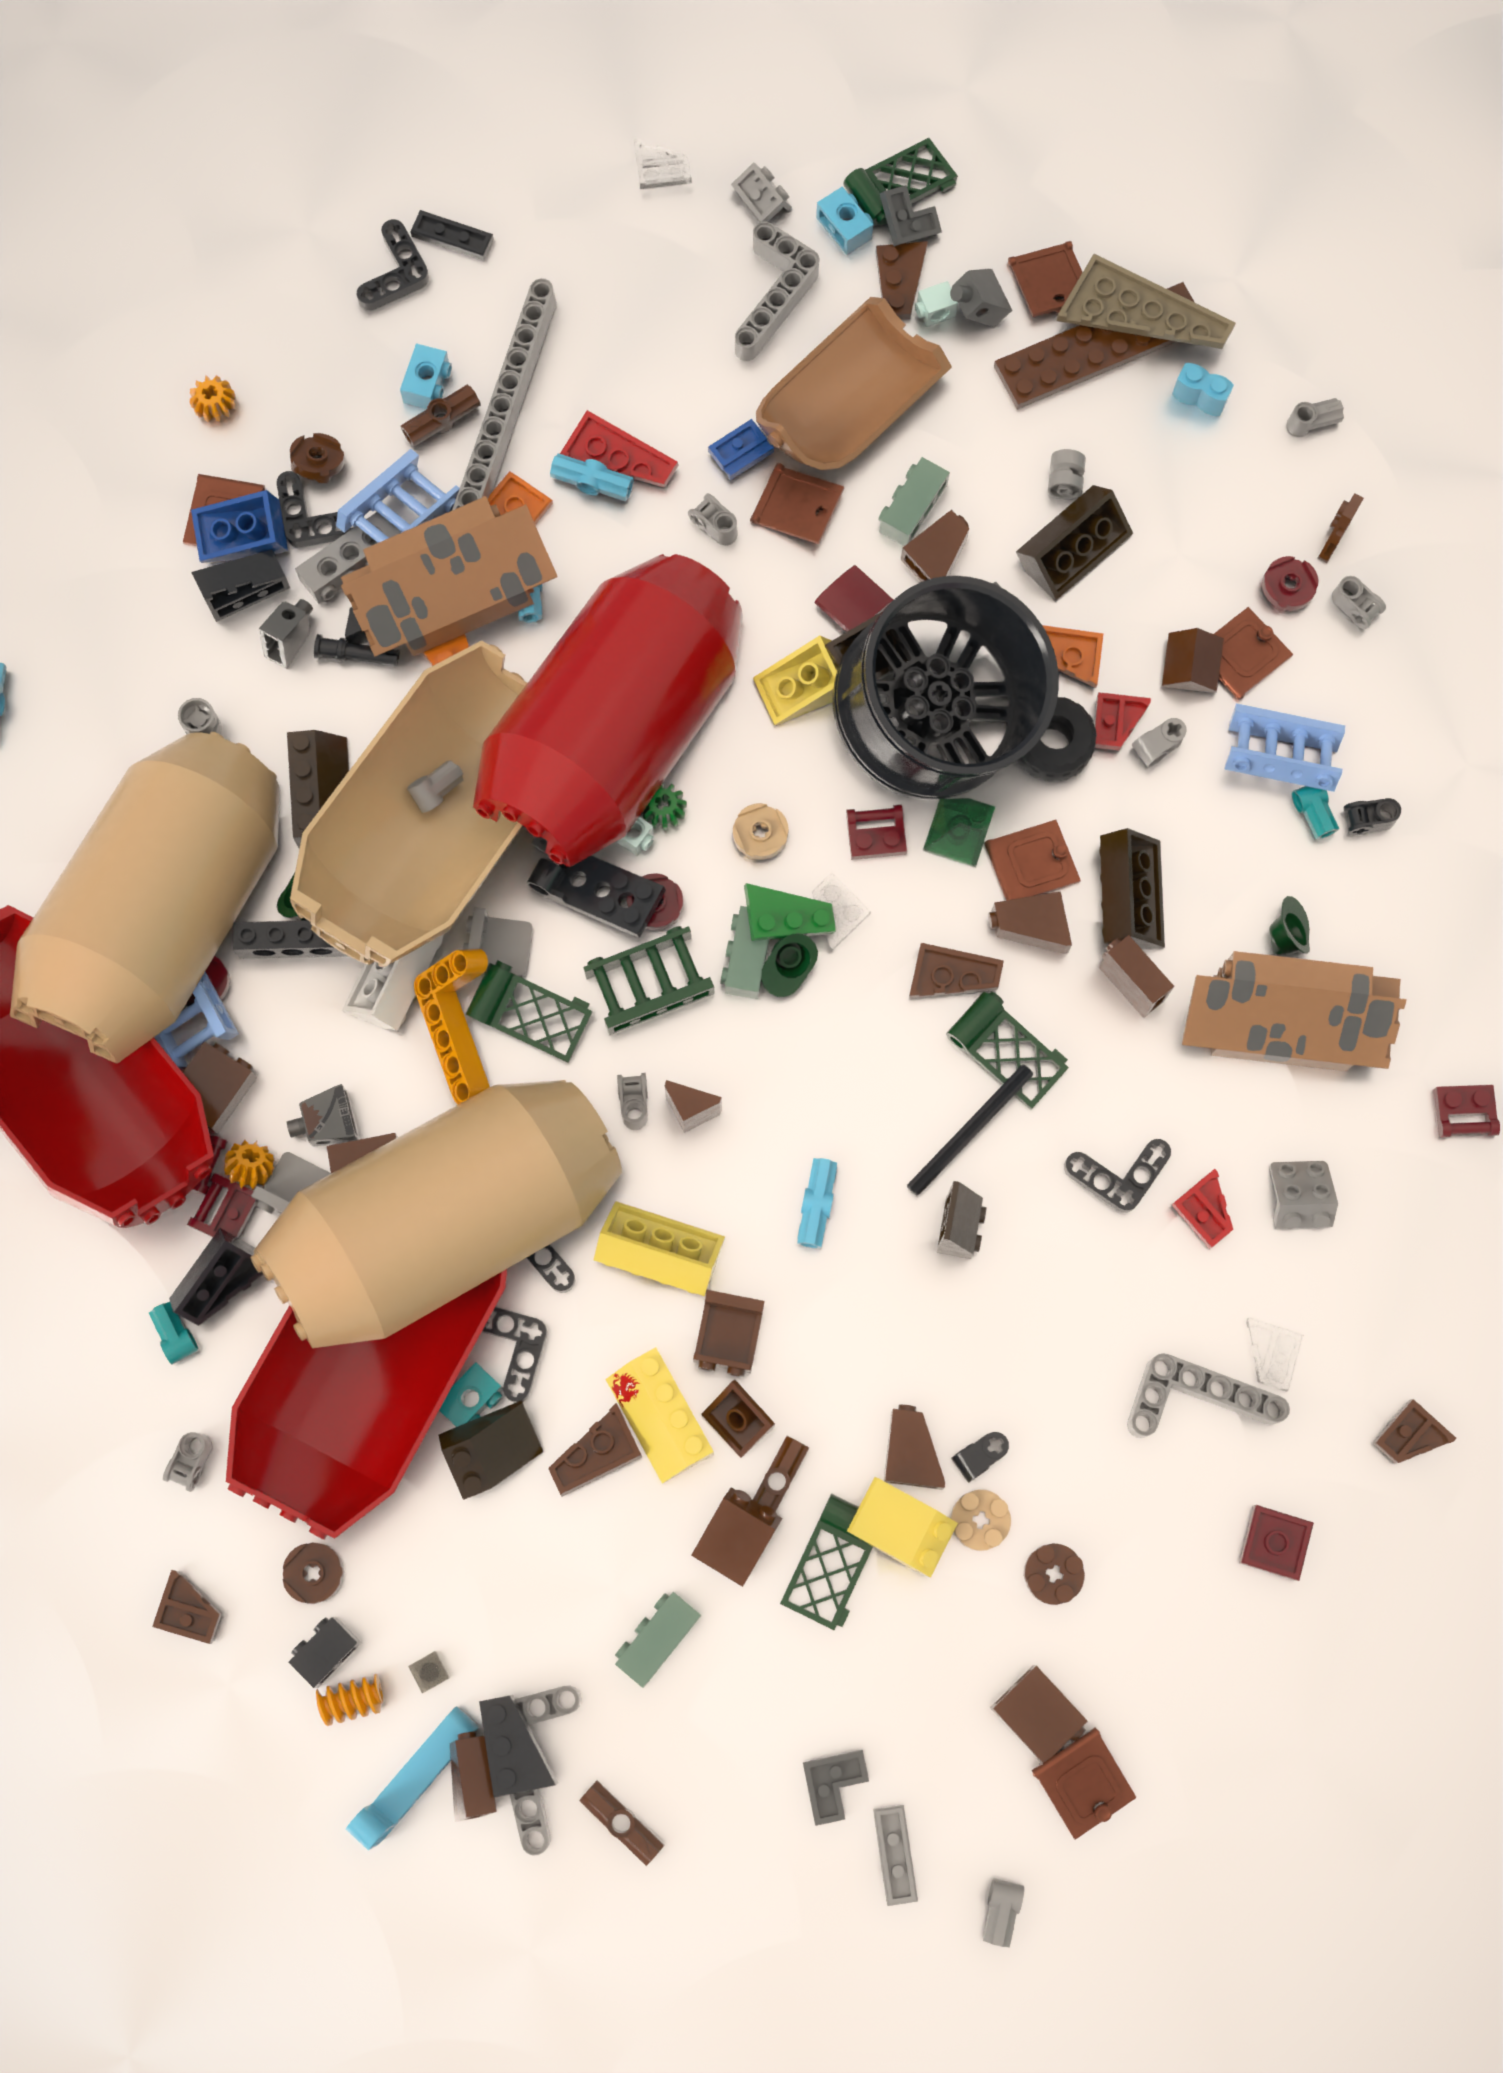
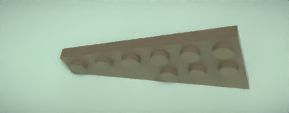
(1128, 303)

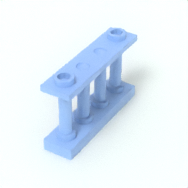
(389, 484)
(1286, 728)
(218, 1023)

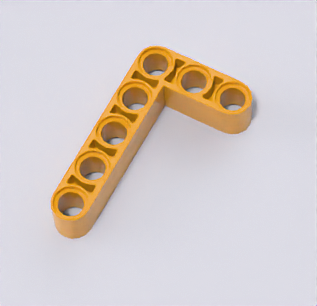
(446, 1021)

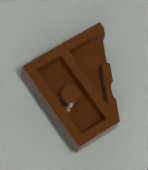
(1340, 524)
(1412, 1433)
(186, 1611)

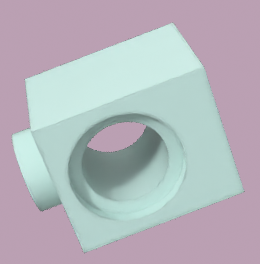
(935, 304)
(641, 842)

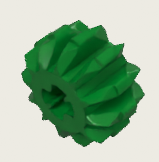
(666, 814)

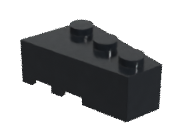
(240, 583)
(215, 1278)
(512, 1750)

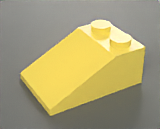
(798, 682)
(902, 1527)

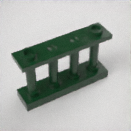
(670, 998)

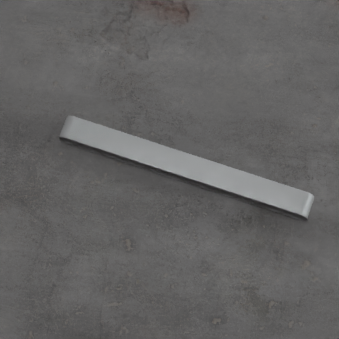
(506, 398)

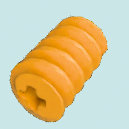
(350, 1701)

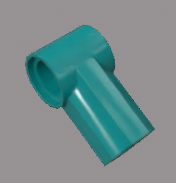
(1315, 807)
(176, 1339)

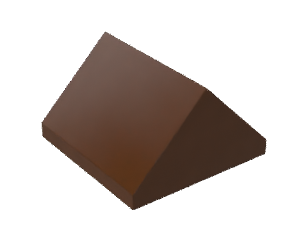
(1193, 660)
(691, 1105)
(738, 1418)

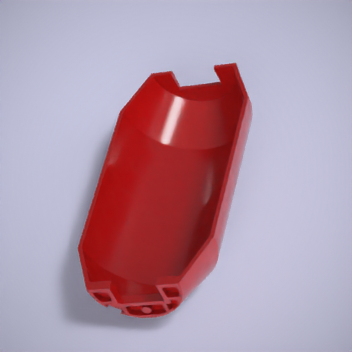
(612, 707)
(95, 1130)
(340, 1423)

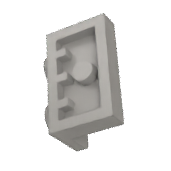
(760, 193)

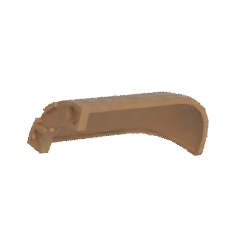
(850, 388)

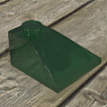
(959, 830)

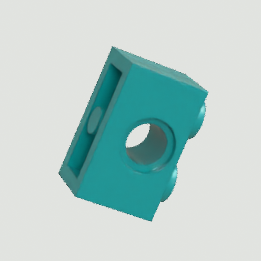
(473, 1380)

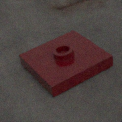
(1276, 1542)

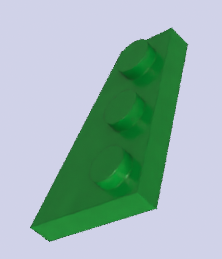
(780, 914)

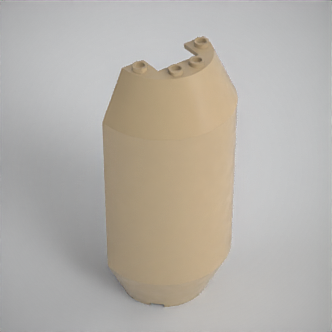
(373, 865)
(149, 895)
(438, 1211)

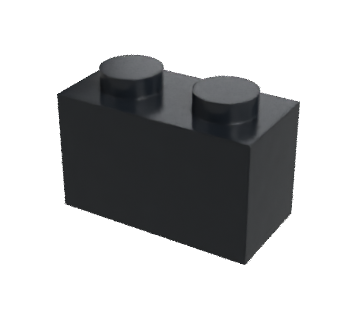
(324, 1651)

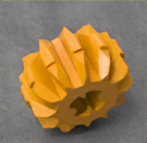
(212, 398)
(248, 1164)

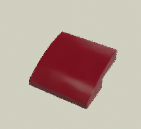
(853, 599)

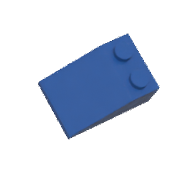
(239, 527)

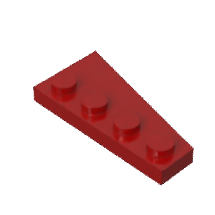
(618, 451)

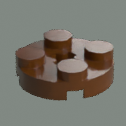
(312, 468)
(1069, 1566)
(295, 1573)

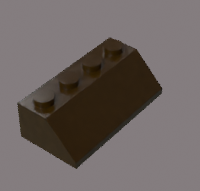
(1075, 541)
(316, 768)
(1132, 888)

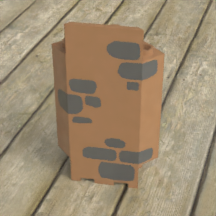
(448, 577)
(1295, 1012)

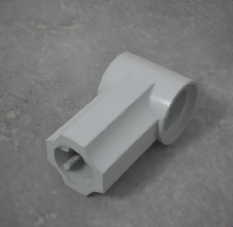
(1315, 416)
(431, 788)
(1004, 1904)

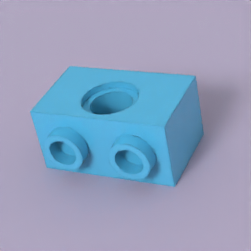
(849, 233)
(425, 362)

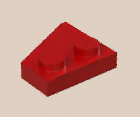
(1117, 718)
(1205, 1210)

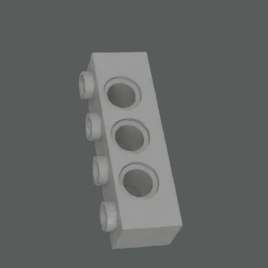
(335, 557)

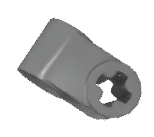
(711, 516)
(1360, 601)
(1157, 743)
(633, 1095)
(187, 1462)

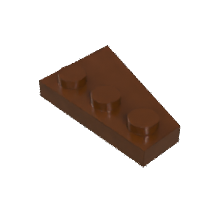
(899, 274)
(953, 972)
(597, 1454)

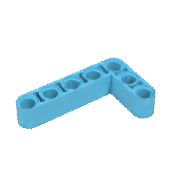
(381, 1816)

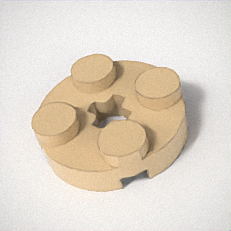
(766, 817)
(995, 1510)

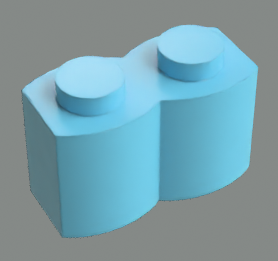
(1202, 389)

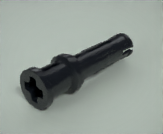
(343, 650)

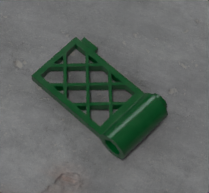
(866, 186)
(495, 994)
(981, 1021)
(834, 1520)

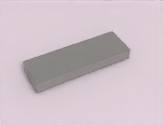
(895, 1855)

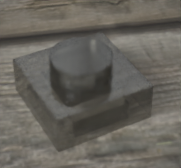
(429, 1672)

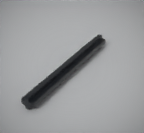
(970, 1130)

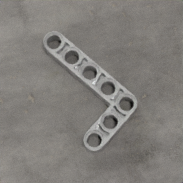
(780, 292)
(1201, 1390)
(539, 1822)

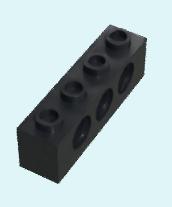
(279, 940)

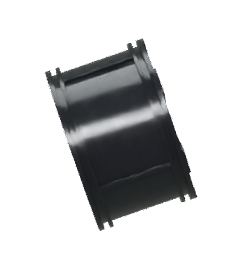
(879, 732)

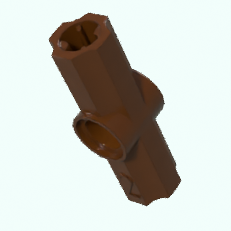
(427, 424)
(785, 1462)
(636, 1838)

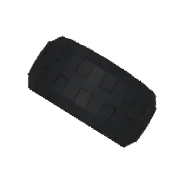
(1064, 762)

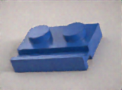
(740, 449)

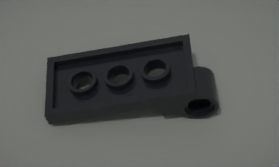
(557, 885)

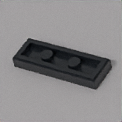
(452, 235)

